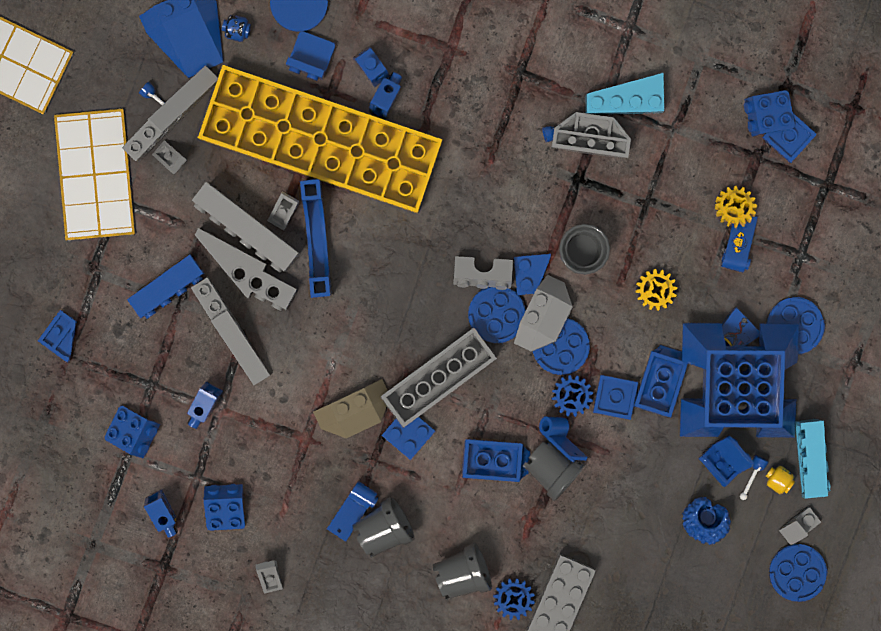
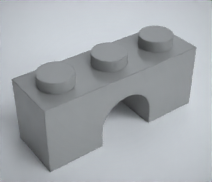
(467, 275)

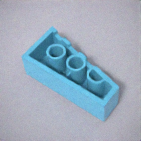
(634, 97)
(812, 458)

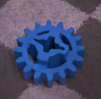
(567, 387)
(521, 594)

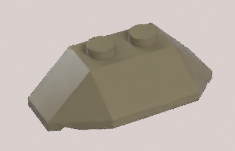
(354, 412)

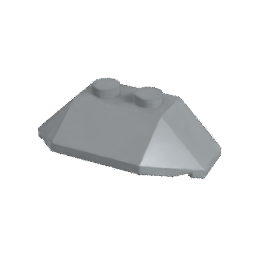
(592, 136)
(544, 315)

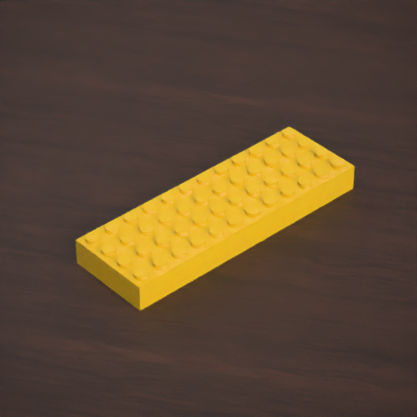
(320, 139)

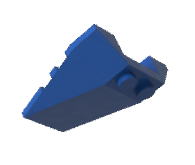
(186, 33)

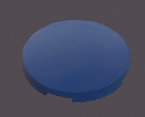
(299, 14)
(801, 312)
(496, 314)
(567, 352)
(798, 572)

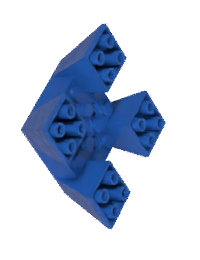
(767, 409)

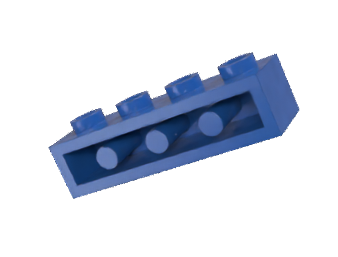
(166, 286)

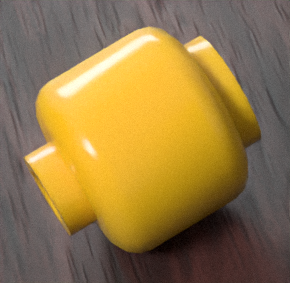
(780, 479)

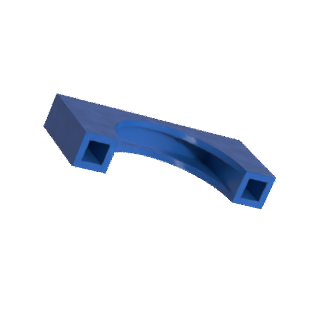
(316, 238)

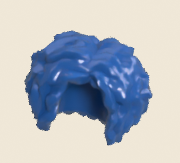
(706, 521)

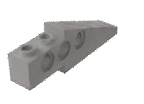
(170, 114)
(232, 259)
(230, 331)

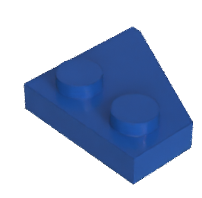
(529, 272)
(60, 335)

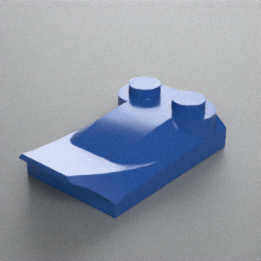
(661, 381)
(494, 460)

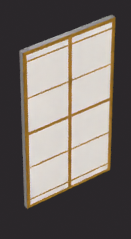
(30, 66)
(94, 174)

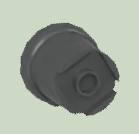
(584, 249)
(553, 469)
(384, 528)
(463, 573)

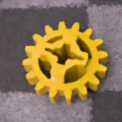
(738, 199)
(664, 285)

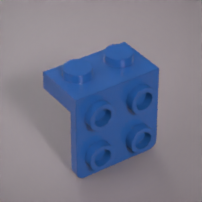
(310, 56)
(769, 113)
(131, 432)
(726, 460)
(224, 507)

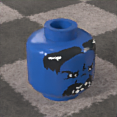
(236, 28)

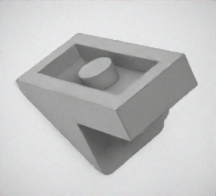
(169, 157)
(283, 210)
(799, 526)
(269, 576)

